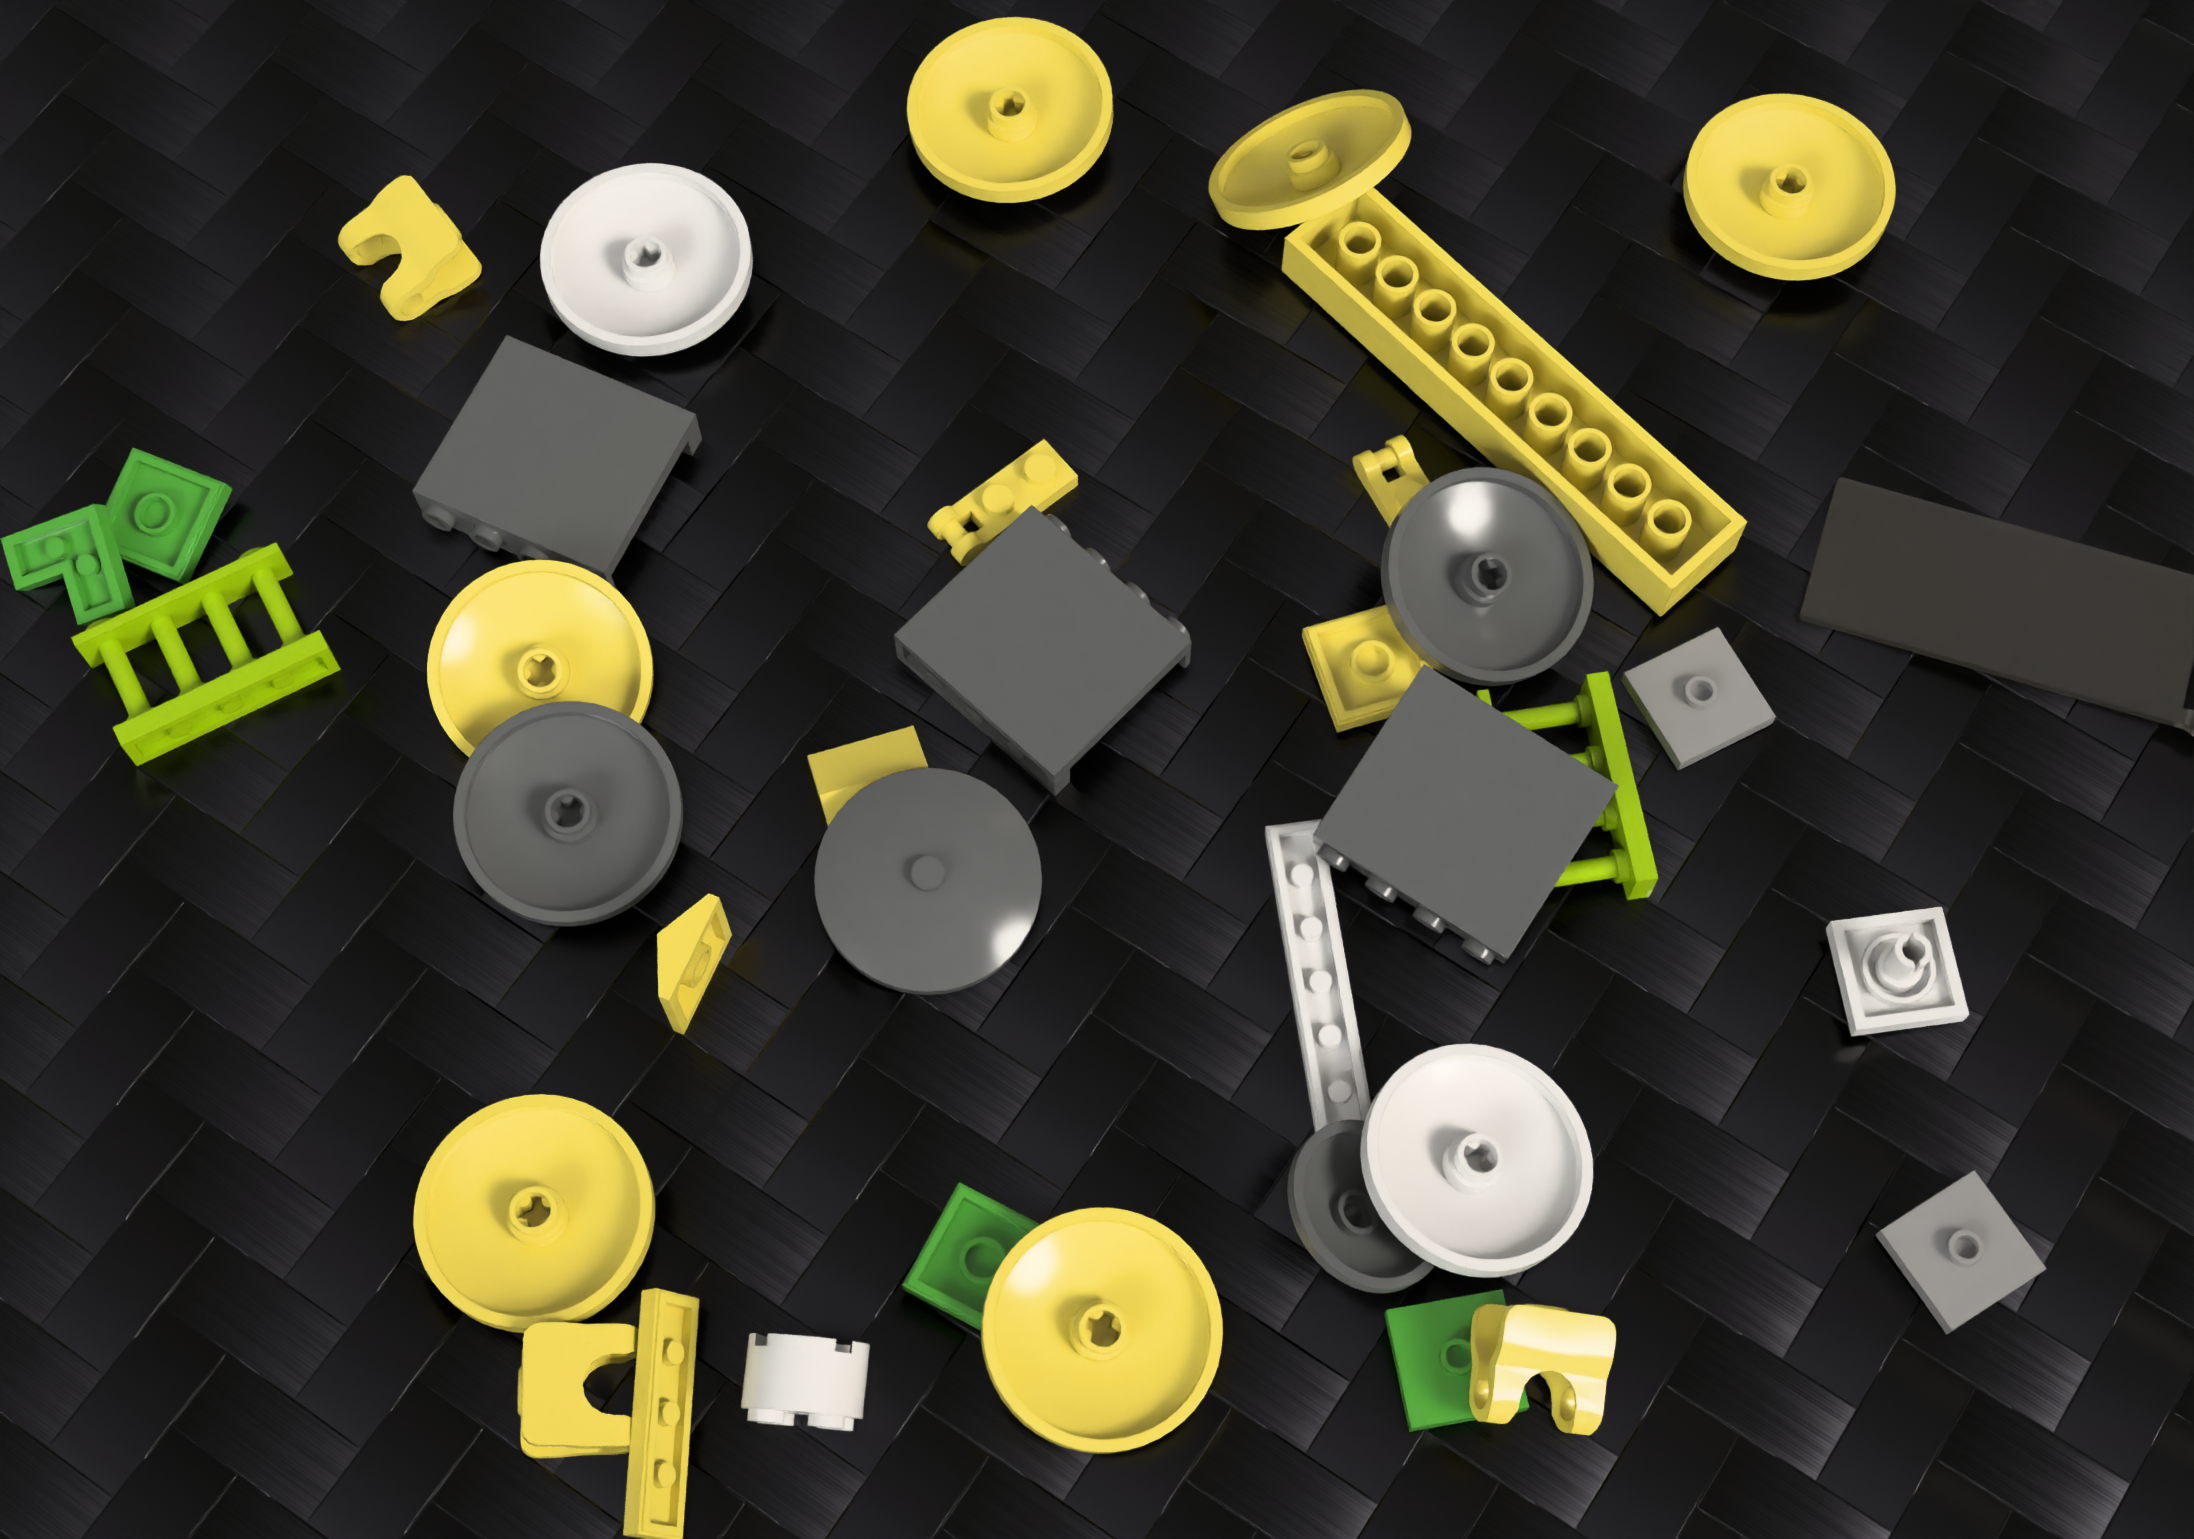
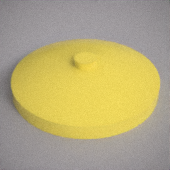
(1010, 109)
(1310, 159)
(1789, 187)
(533, 640)
(534, 1212)
(1101, 1330)

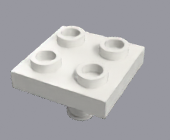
(1897, 971)

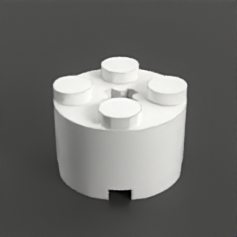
(804, 1378)

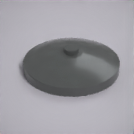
(1487, 576)
(568, 813)
(928, 881)

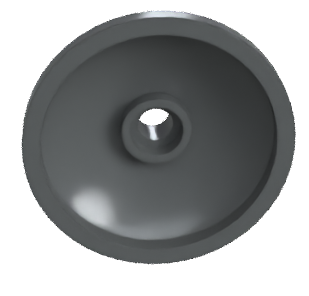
(1325, 1187)

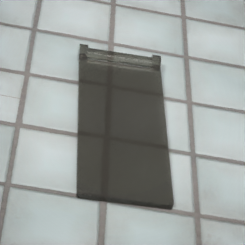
(2005, 601)

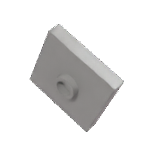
(1698, 698)
(1960, 1252)

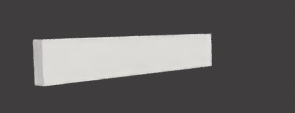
(1317, 975)

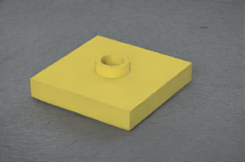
(1361, 666)

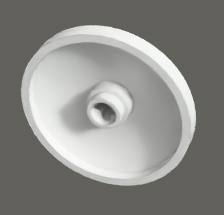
(646, 259)
(1476, 1160)

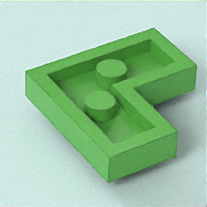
(80, 551)

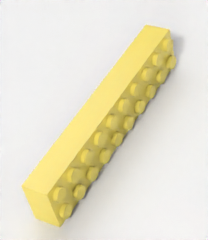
(1513, 396)

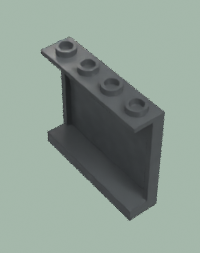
(553, 460)
(1041, 646)
(1462, 816)

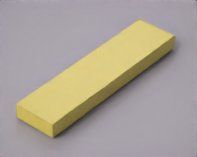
(661, 1415)

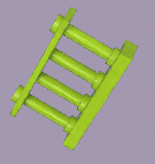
(212, 704)
(1607, 755)

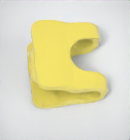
(431, 246)
(1530, 1339)
(551, 1393)

